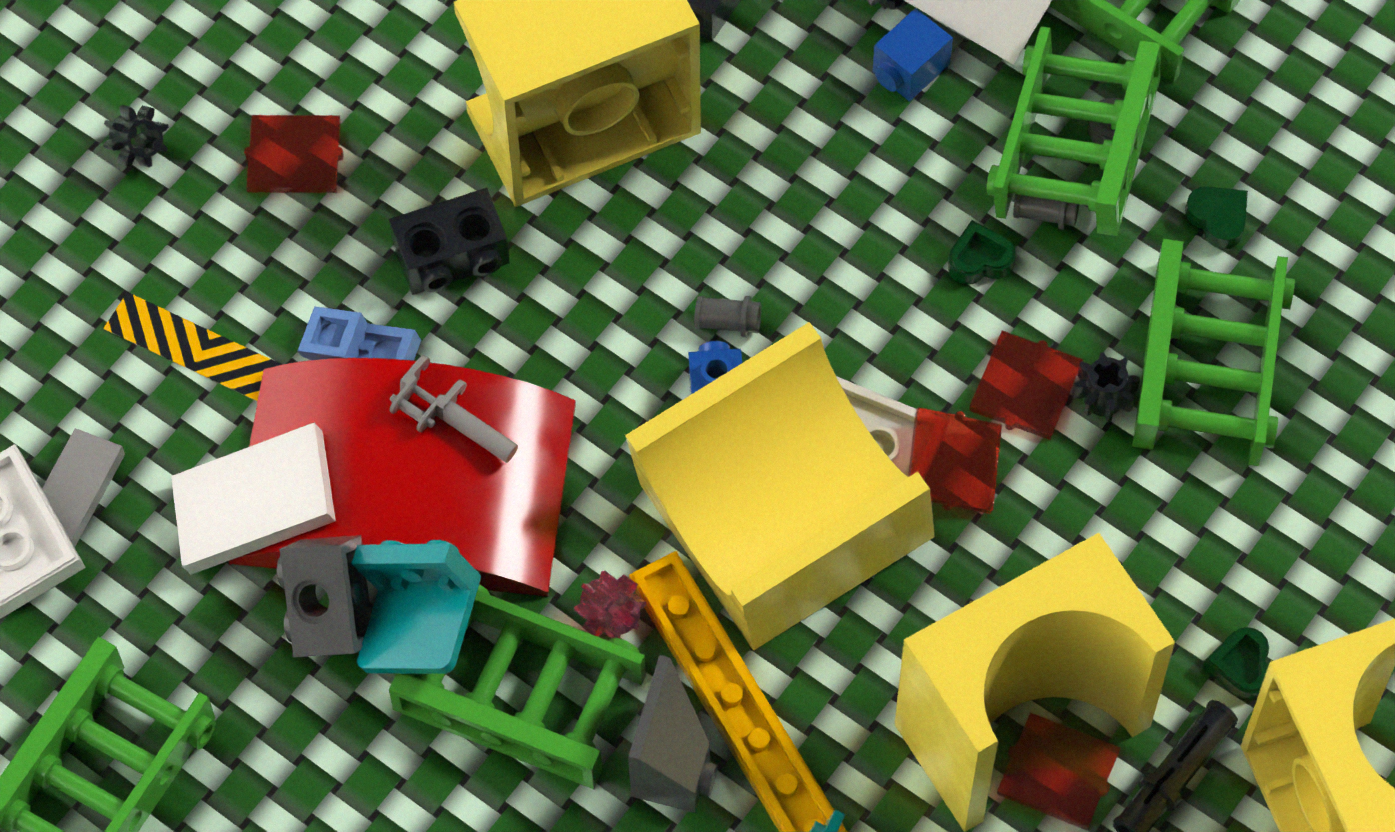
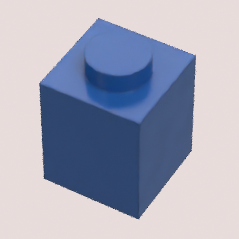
(912, 55)

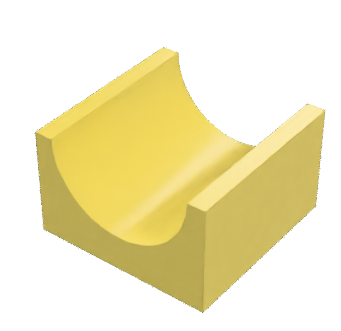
(580, 85)
(779, 487)
(1052, 632)
(1306, 739)

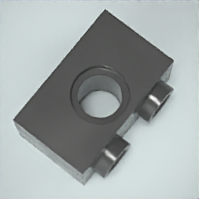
(307, 622)

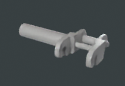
(446, 408)

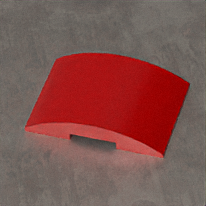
(434, 481)

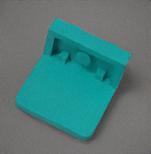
(418, 606)

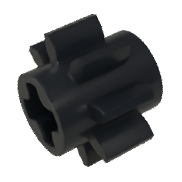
(124, 129)
(1105, 386)

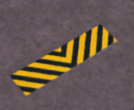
(189, 345)

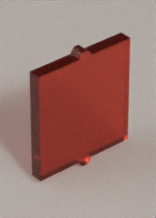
(294, 154)
(1025, 385)
(956, 458)
(1058, 771)

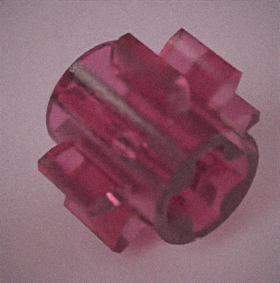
(610, 605)

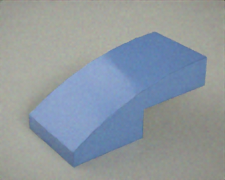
(348, 335)

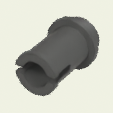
(1046, 210)
(728, 315)

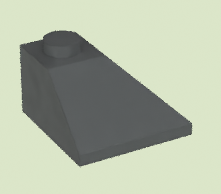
(670, 747)

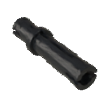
(1161, 789)

